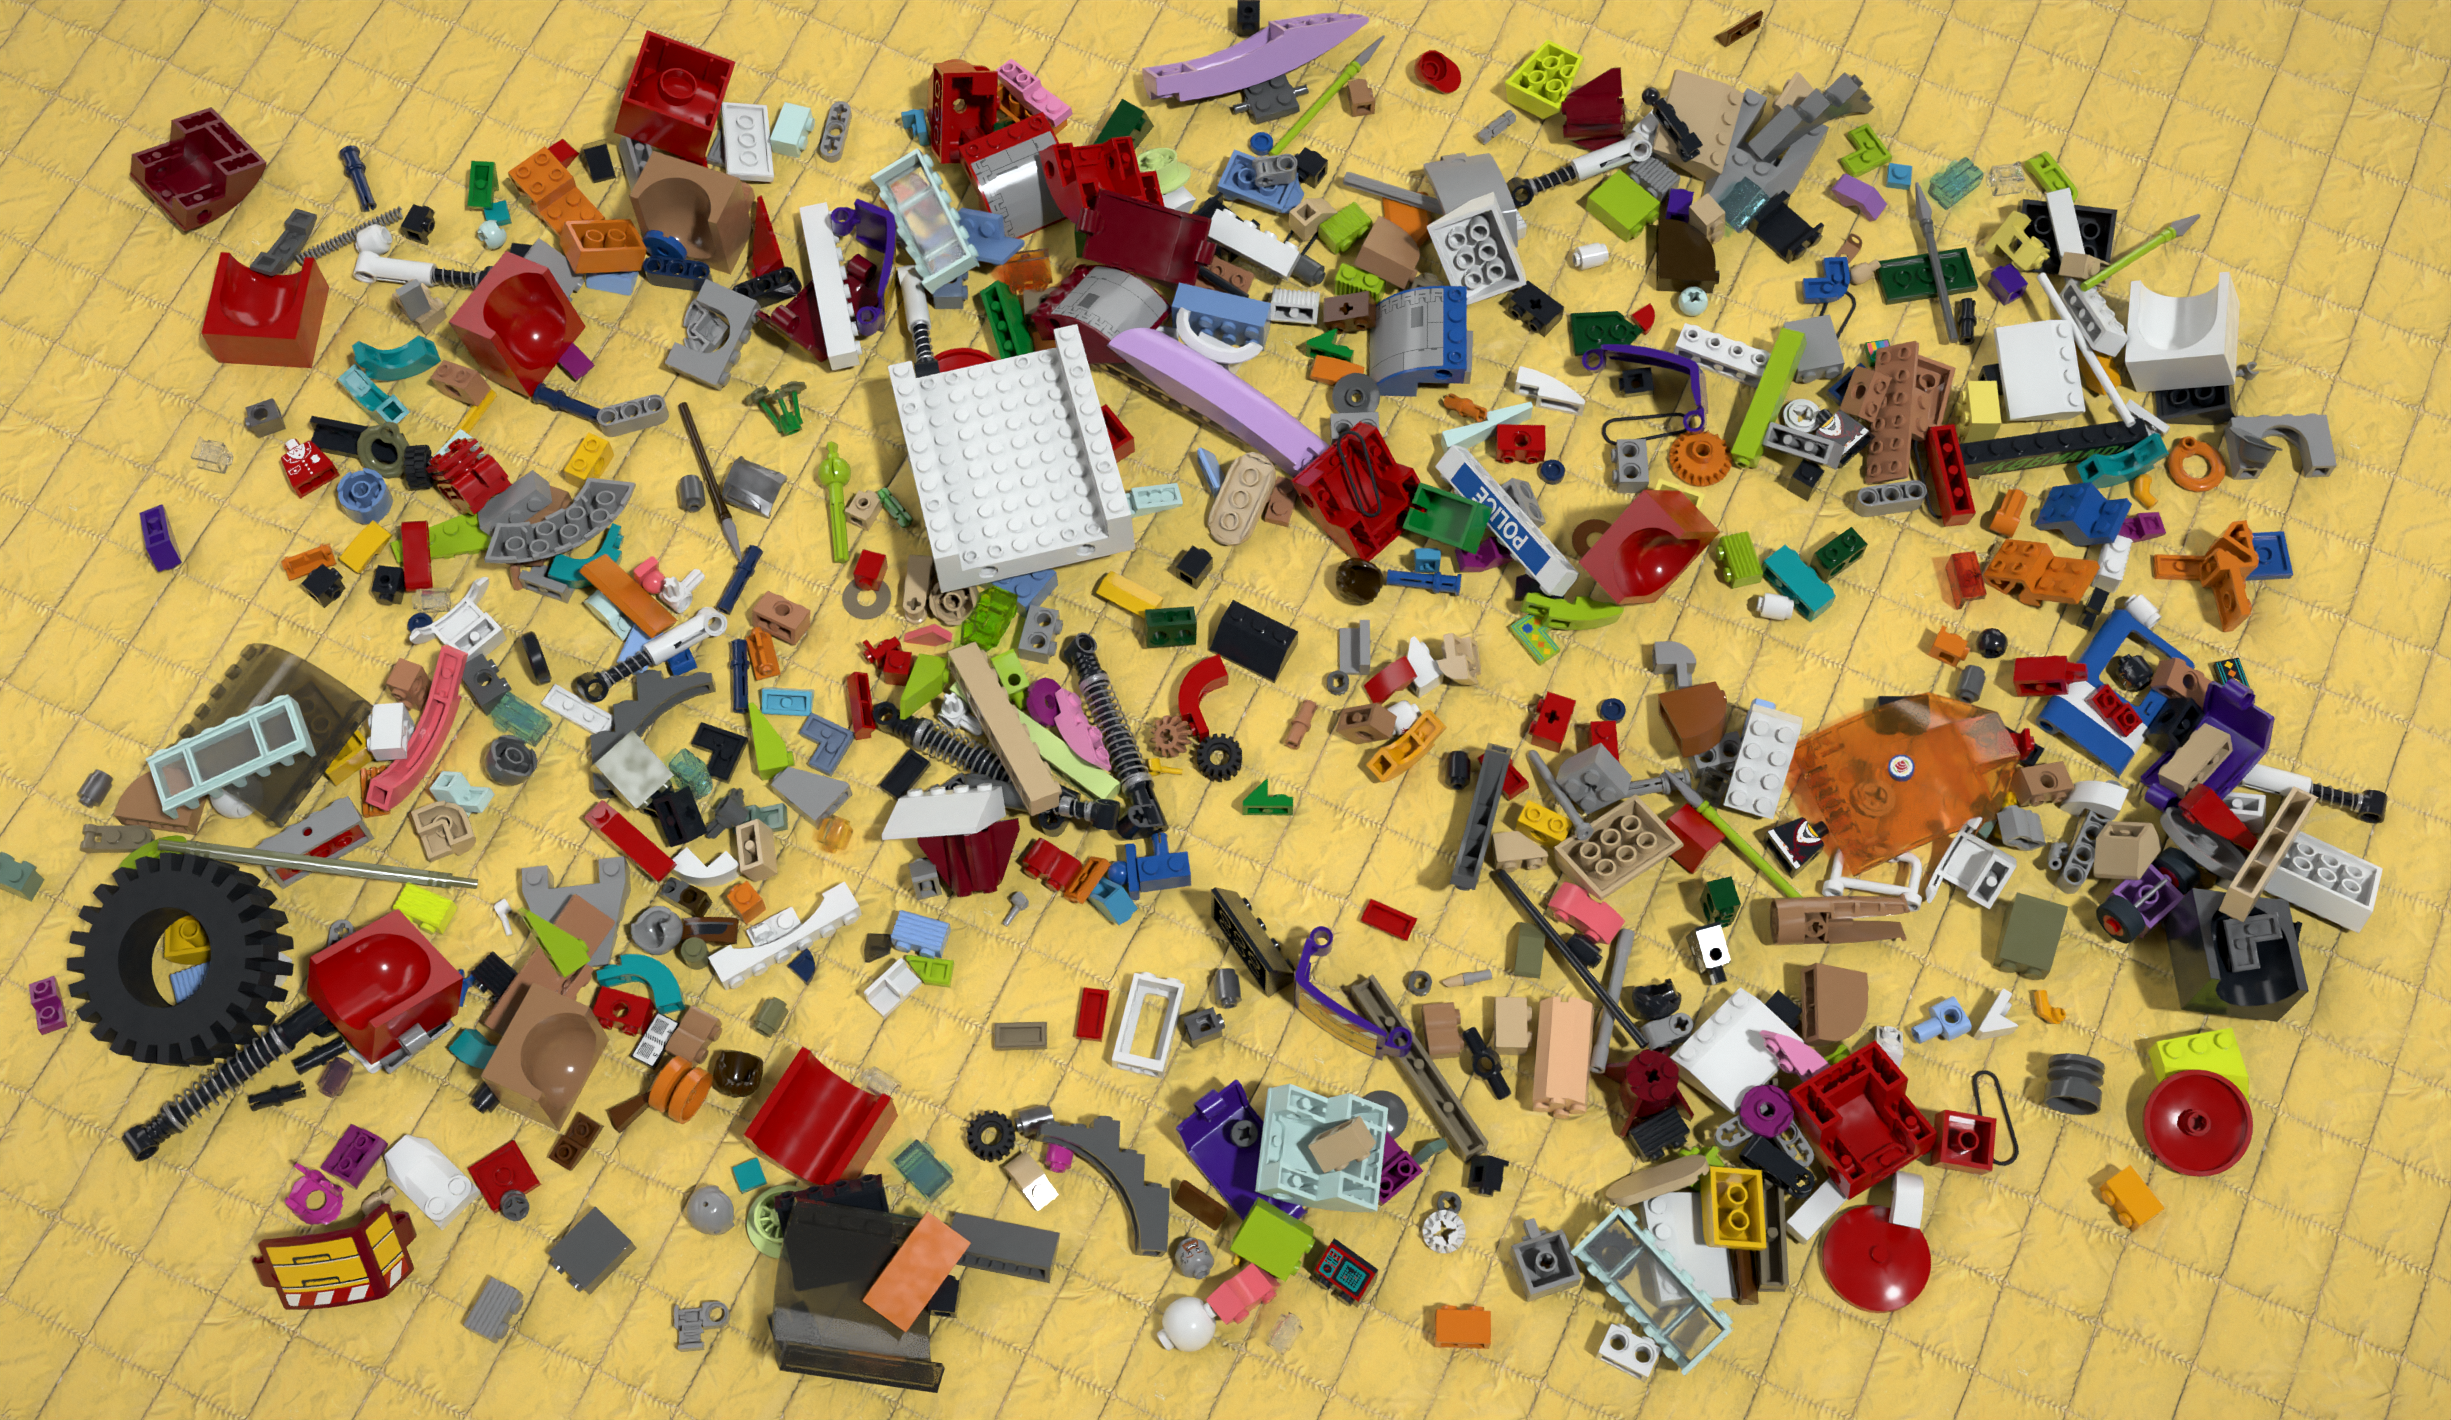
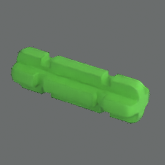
(894, 507)

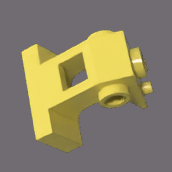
(2030, 253)

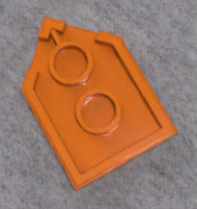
(1409, 218)

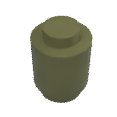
(695, 953)
(770, 1017)

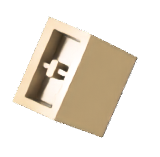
(1794, 93)
(2125, 850)

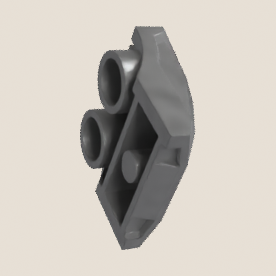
(752, 487)

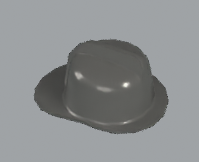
(2254, 450)

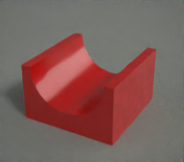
(819, 1124)

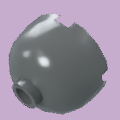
(510, 760)

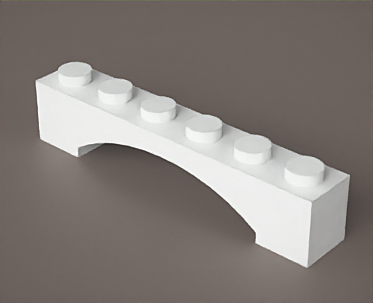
(737, 965)

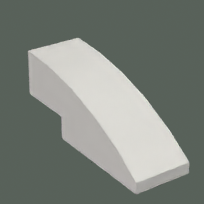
(1548, 391)
(1815, 1211)

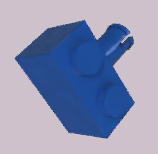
(1163, 869)

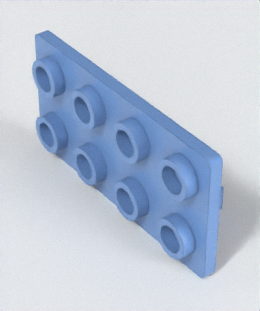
(988, 236)

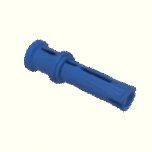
(1437, 581)

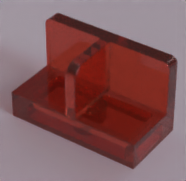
(1965, 578)

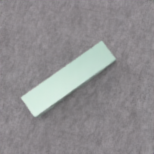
(1476, 433)
(1153, 499)

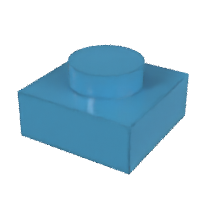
(1899, 176)

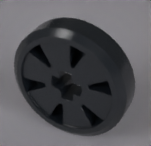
(536, 658)

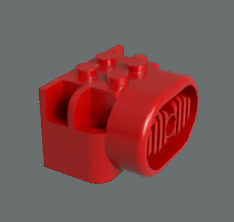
(969, 119)

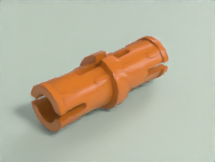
(1465, 407)

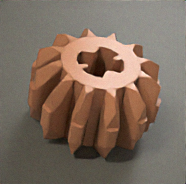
(1165, 742)

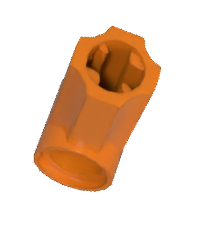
(2007, 518)

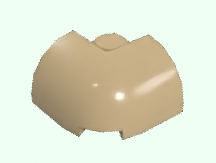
(1460, 659)
(444, 829)

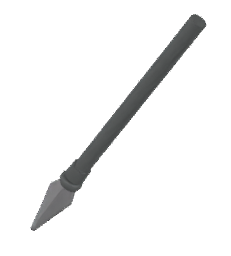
(1923, 214)

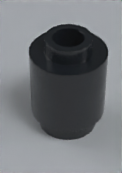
(1457, 770)
(1585, 950)
(484, 1099)

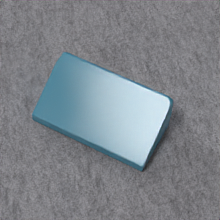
(787, 701)

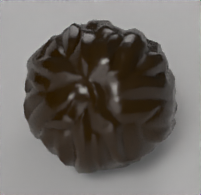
(1359, 580)
(738, 1073)

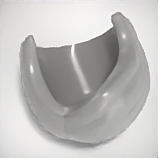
(657, 930)
(714, 1218)

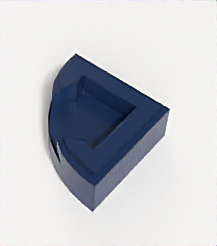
(804, 966)

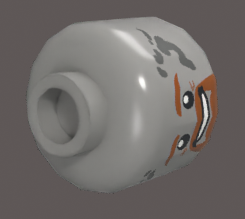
(1194, 1258)

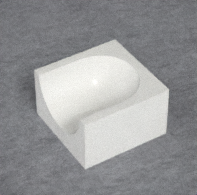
(2182, 338)

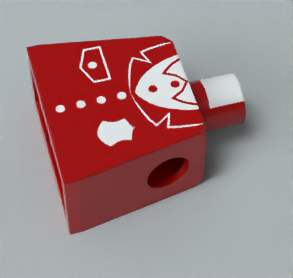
(307, 467)

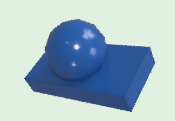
(1124, 873)

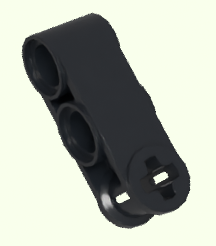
(1777, 1167)

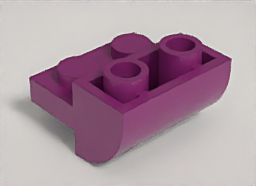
(354, 1156)
(1397, 1170)

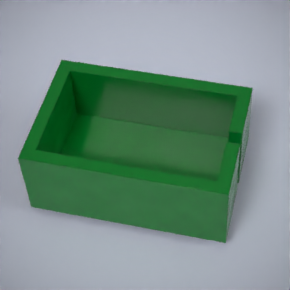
(1448, 518)

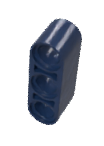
(668, 267)

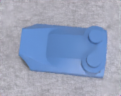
(1239, 183)

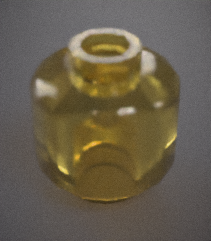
(834, 834)

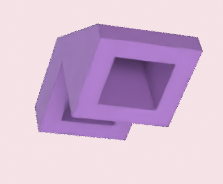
(1855, 192)

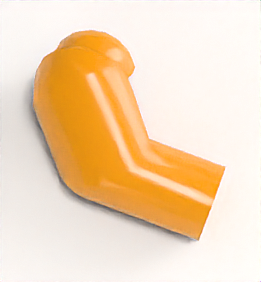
(2142, 489)
(2046, 1011)

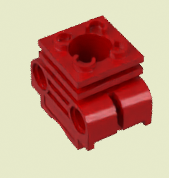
(468, 476)

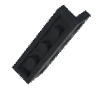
(342, 437)

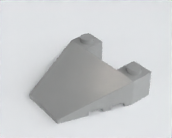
(607, 896)

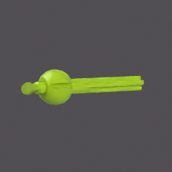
(835, 474)

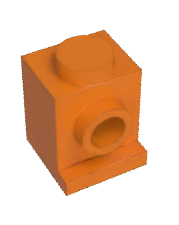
(1949, 648)

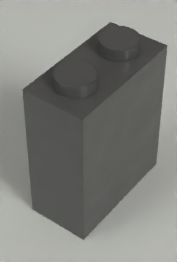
(591, 1251)

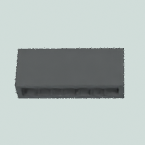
(1007, 1247)

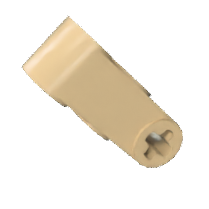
(918, 588)

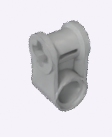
(1273, 170)
(1663, 1032)

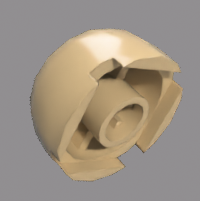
(953, 605)

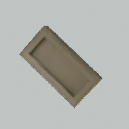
(1020, 1036)

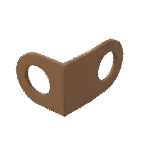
(1850, 248)

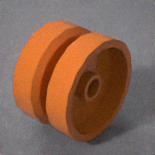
(680, 1089)

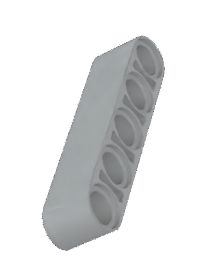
(2084, 847)

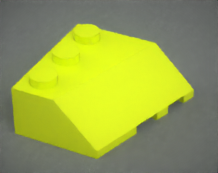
(1544, 80)
(2207, 1051)

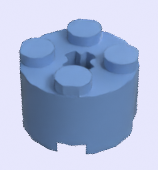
(364, 496)

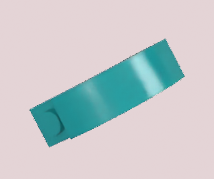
(397, 363)
(370, 398)
(2124, 466)
(567, 569)
(649, 972)
(473, 1048)

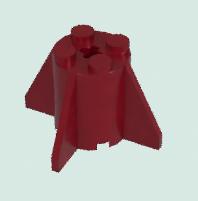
(1596, 112)
(973, 859)
(1648, 1086)

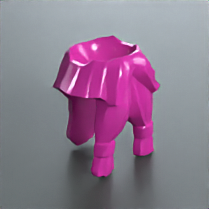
(304, 1187)

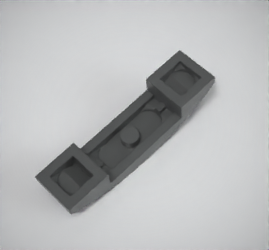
(291, 242)

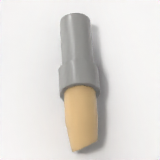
(1468, 978)

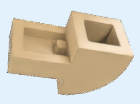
(1031, 1180)

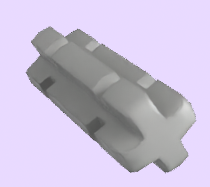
(1496, 127)

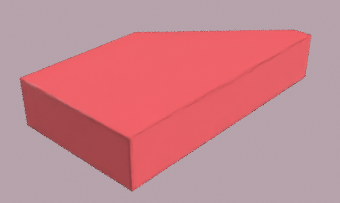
(930, 635)

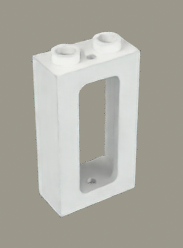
(1142, 985)

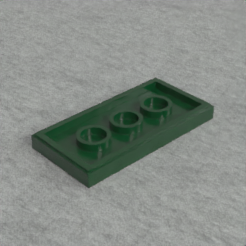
(1913, 279)

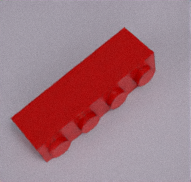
(1949, 475)

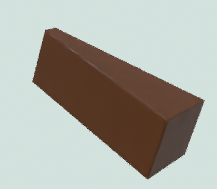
(629, 1111)

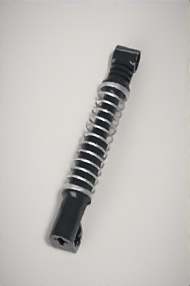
(281, 1039)

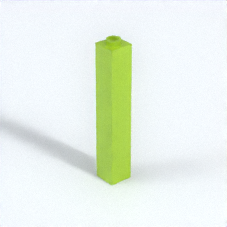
(1768, 397)

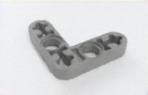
(1728, 1127)

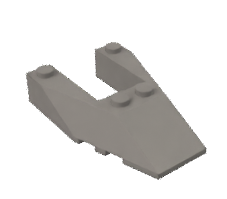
(1743, 161)

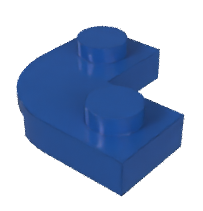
(1832, 286)

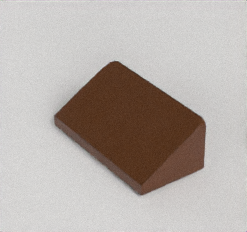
(1740, 29)
(1200, 1205)
(1745, 1277)

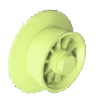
(1169, 171)
(764, 1224)

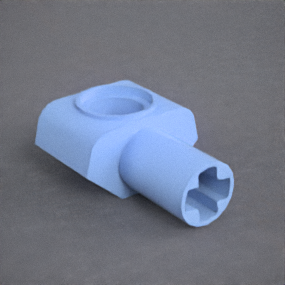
(1938, 1025)

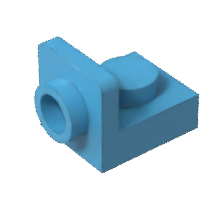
(916, 120)
(1427, 559)

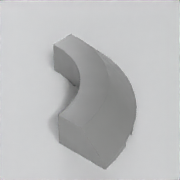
(565, 529)

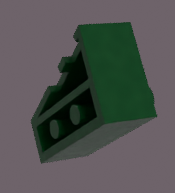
(1126, 121)

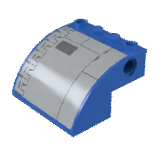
(1419, 339)

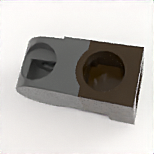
(686, 897)

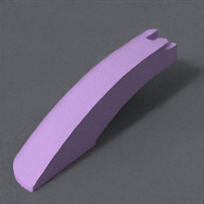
(1254, 60)
(1220, 397)

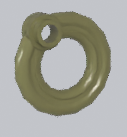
(382, 432)

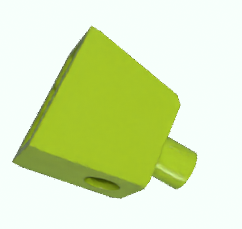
(1009, 673)

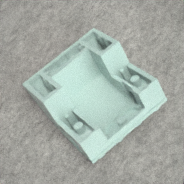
(1290, 1169)

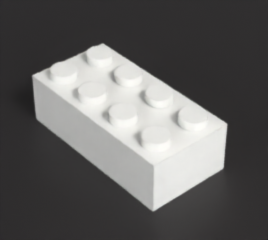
(1763, 761)

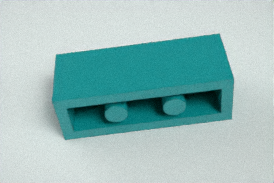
(1798, 582)

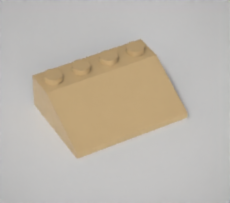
(1710, 112)
(1620, 849)

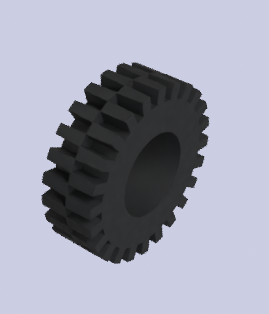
(122, 948)

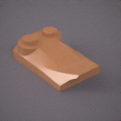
(1936, 380)

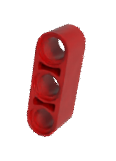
(416, 555)

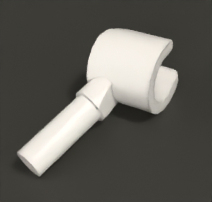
(502, 909)
(371, 1068)

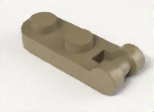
(115, 838)

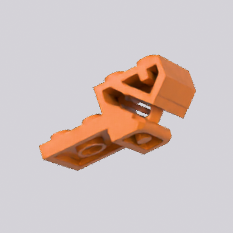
(552, 191)
(2225, 570)
(2040, 572)

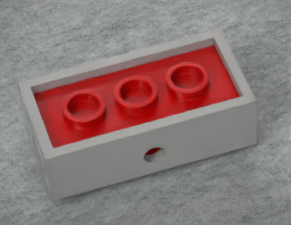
(323, 834)

